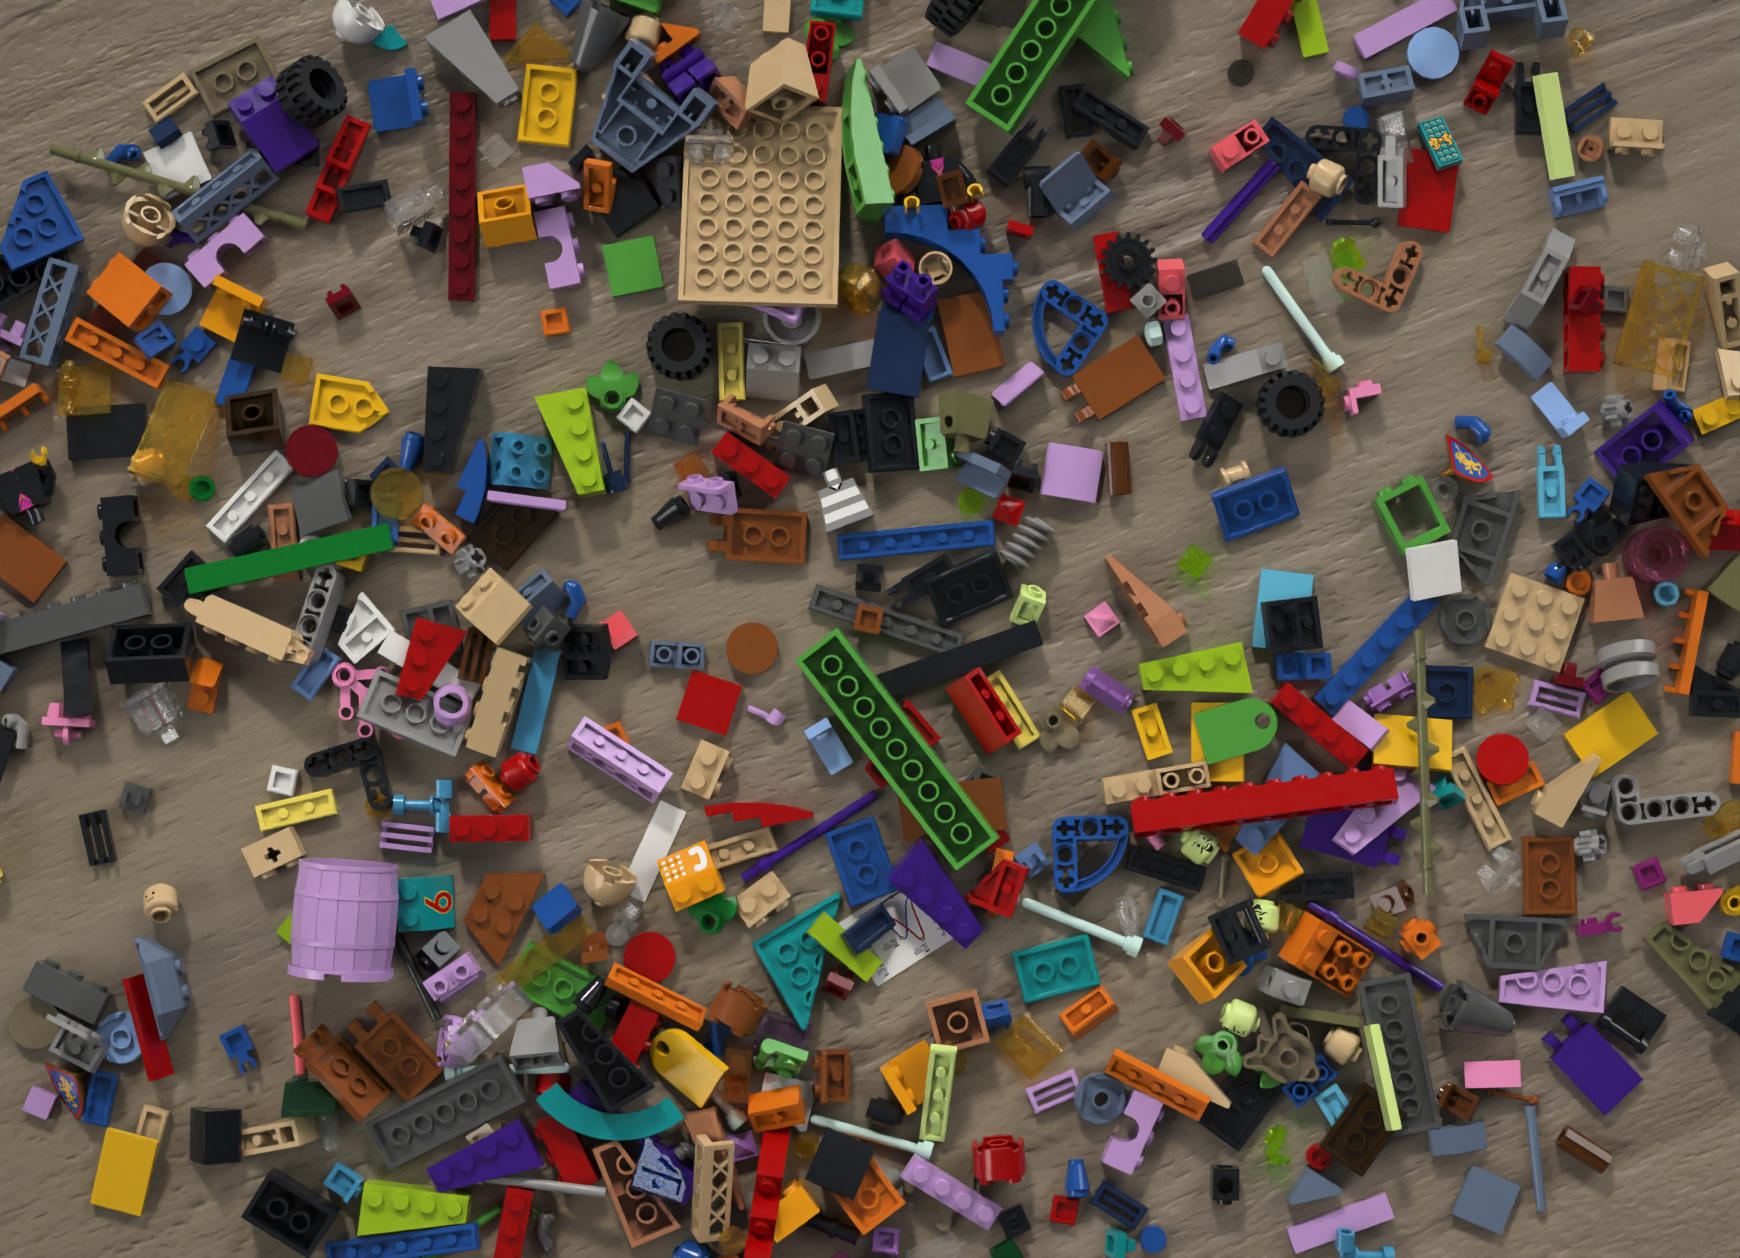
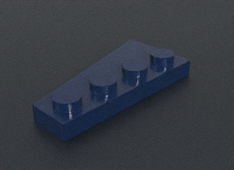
(1295, 159)

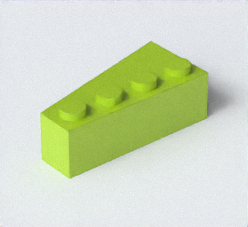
(574, 433)
(406, 1206)

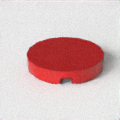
(1502, 759)
(650, 956)

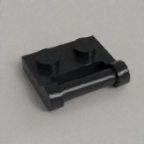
(1232, 934)
(1636, 1012)

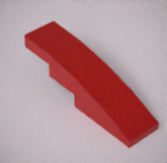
(338, 168)
(769, 813)

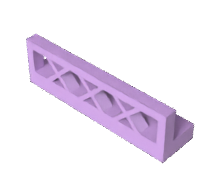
(619, 759)

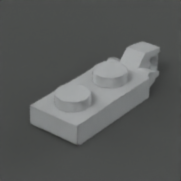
(1392, 173)

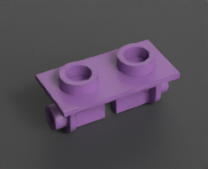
(1107, 690)
(1383, 700)

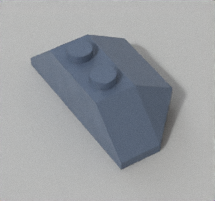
(164, 984)

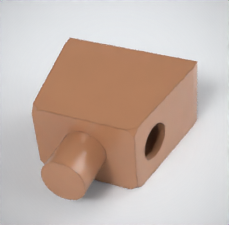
(1613, 597)

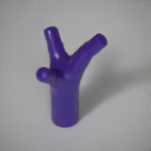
(180, 237)

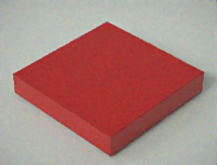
(709, 702)

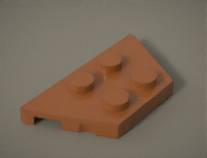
(1691, 503)
(500, 909)

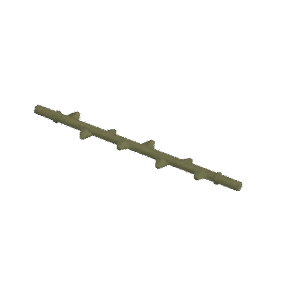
(166, 186)
(1421, 774)

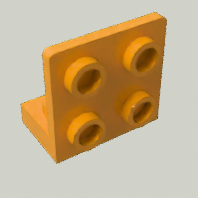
(227, 307)
(908, 1075)

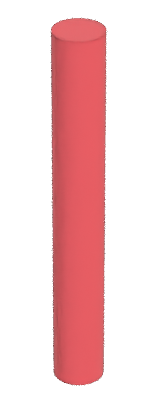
(297, 1032)

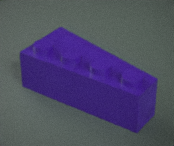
(932, 890)

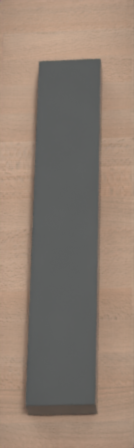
(893, 623)

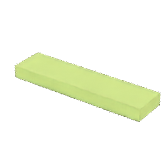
(1553, 125)
(1382, 1077)
(938, 1092)

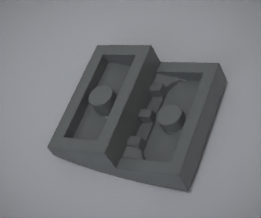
(321, 502)
(438, 612)

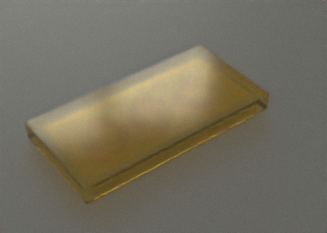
(173, 434)

